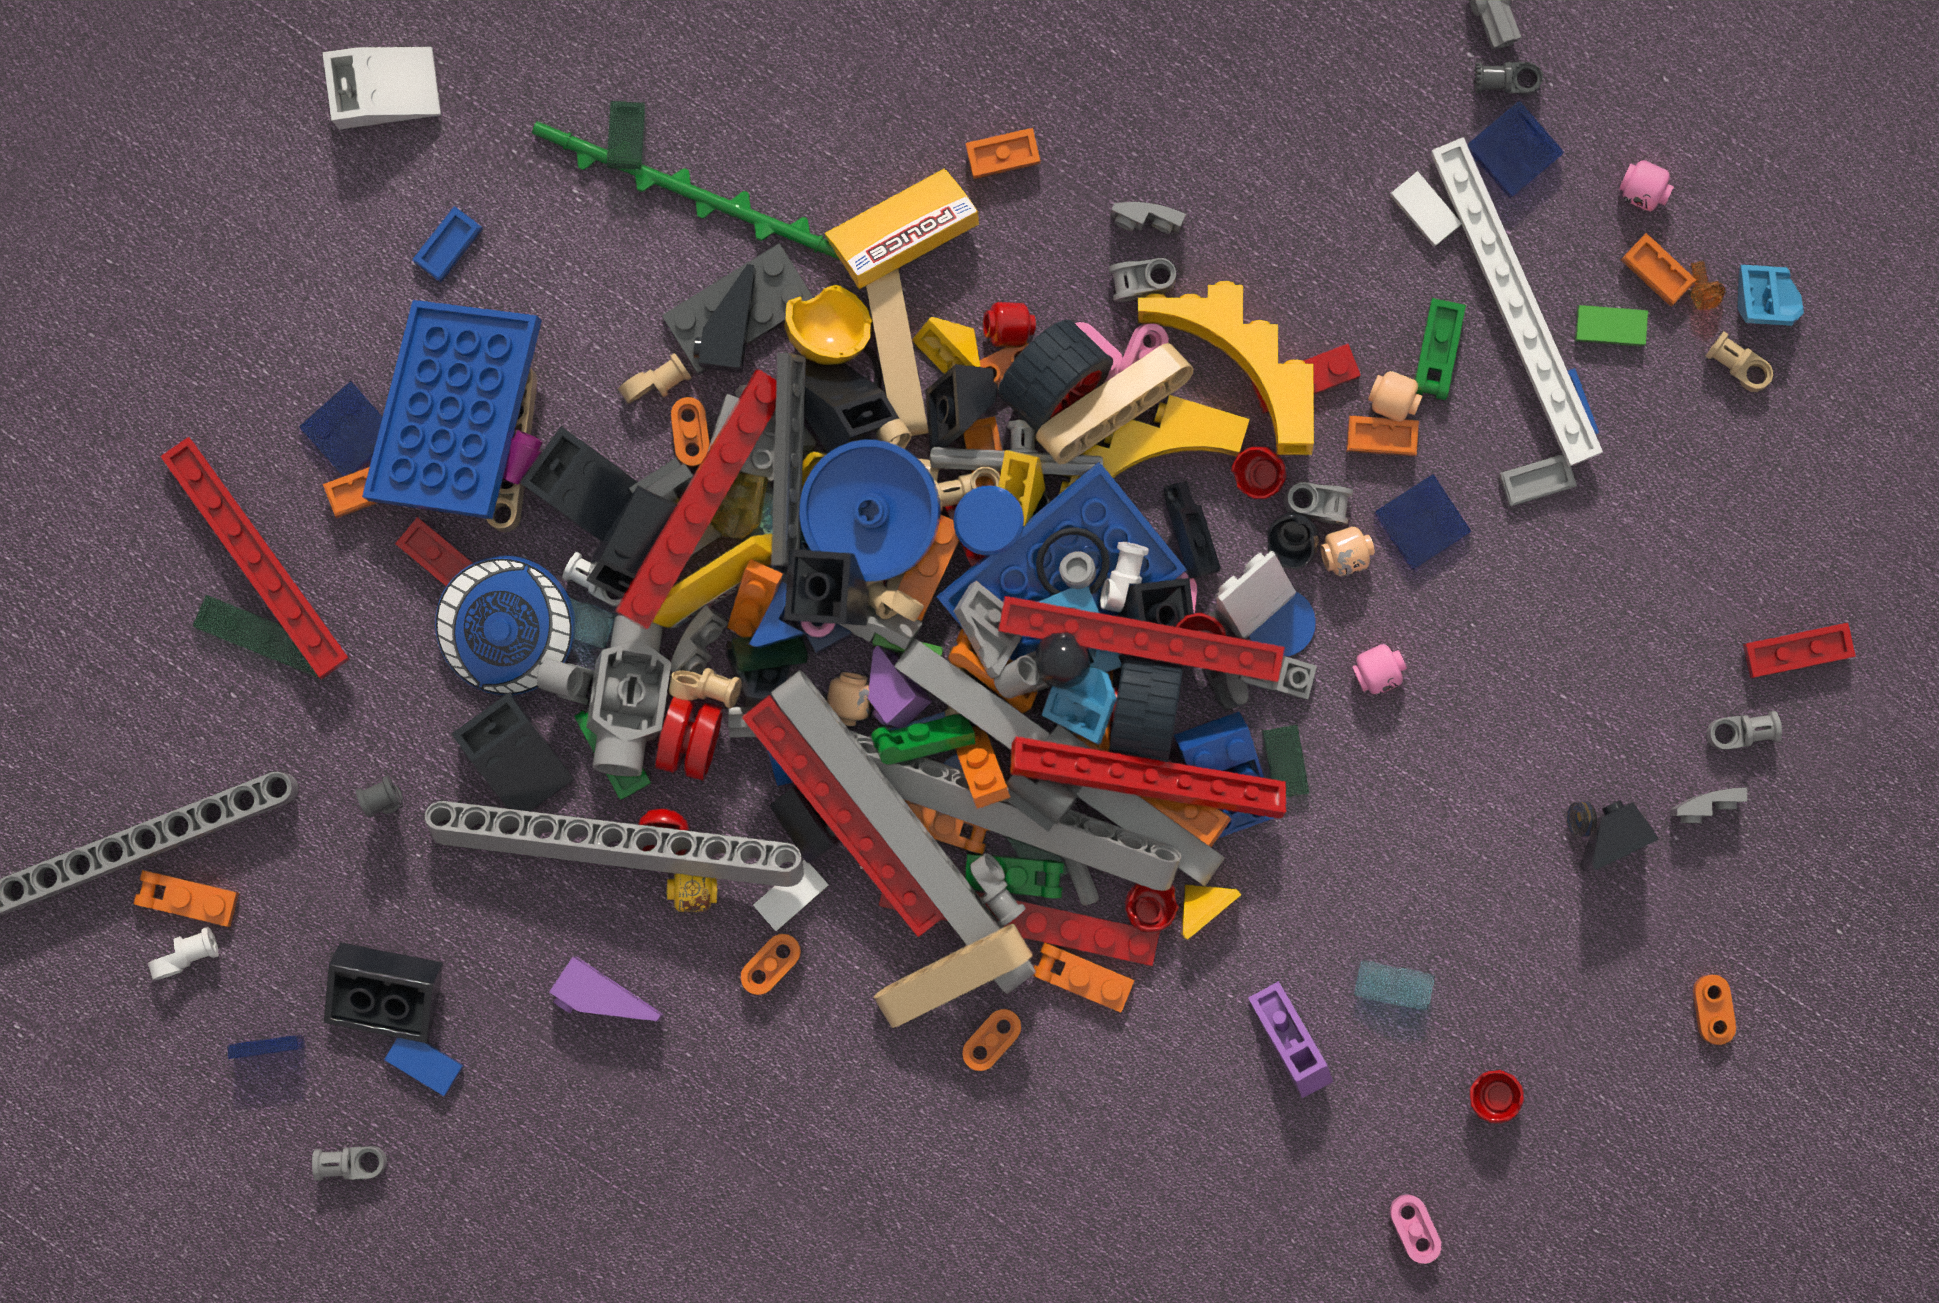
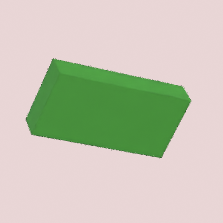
(1611, 325)

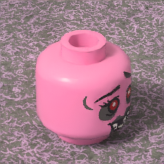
(1646, 185)
(1379, 669)

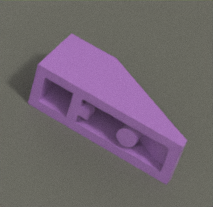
(591, 991)
(1291, 1040)

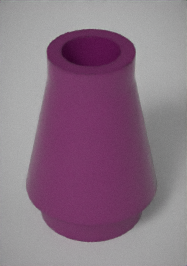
(522, 455)

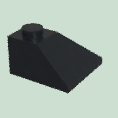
(958, 402)
(825, 588)
(1158, 602)
(1617, 835)

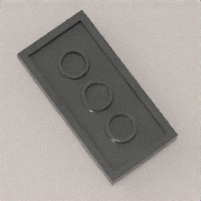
(774, 286)

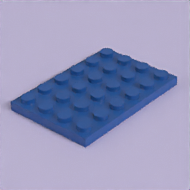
(452, 409)
(1091, 504)

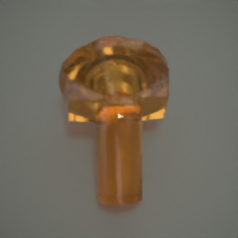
(1705, 294)

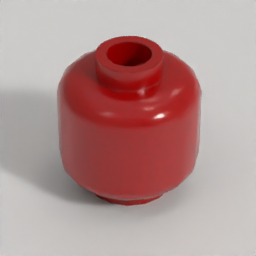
(1008, 324)

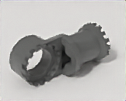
(1505, 78)

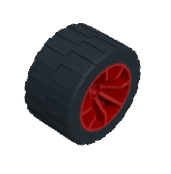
(1053, 373)
(1145, 708)

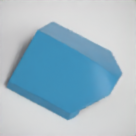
(1768, 296)
(1083, 707)

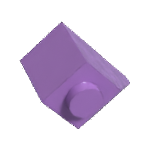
(892, 693)

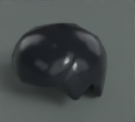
(1293, 540)
(1062, 661)

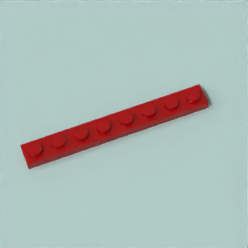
(700, 501)
(255, 558)
(1143, 639)
(1148, 777)
(842, 814)
(1079, 932)

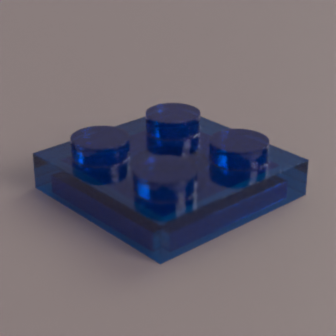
(1515, 149)
(345, 429)
(1422, 522)

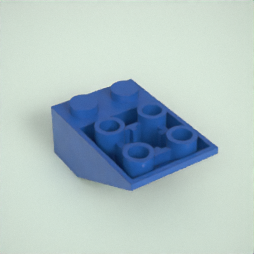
(1226, 747)

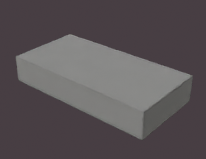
(1537, 480)

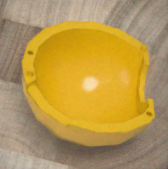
(829, 326)

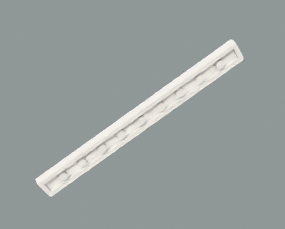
(1516, 302)

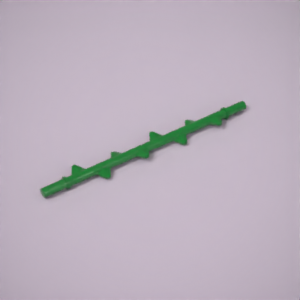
(680, 183)

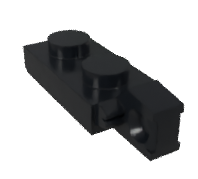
(1191, 531)

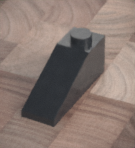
(726, 331)

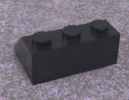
(382, 992)

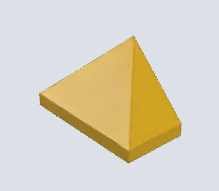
(947, 344)
(1023, 479)
(1202, 905)

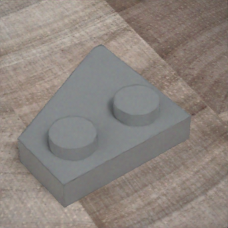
(980, 618)

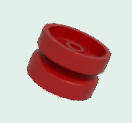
(684, 736)

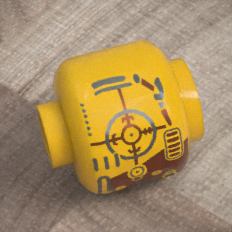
(692, 892)

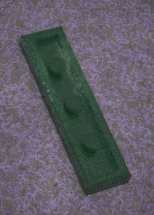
(250, 632)

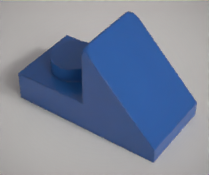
(772, 628)

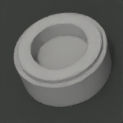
(1077, 570)

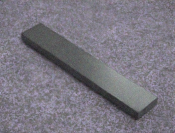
(788, 456)

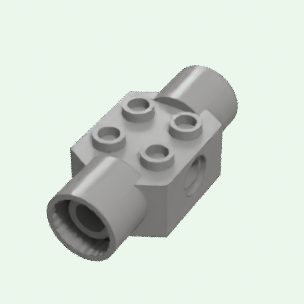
(628, 697)

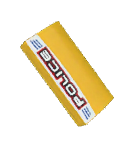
(903, 228)
(713, 582)

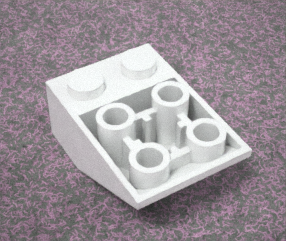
(380, 85)
(1255, 596)

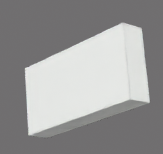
(1425, 209)
(785, 902)

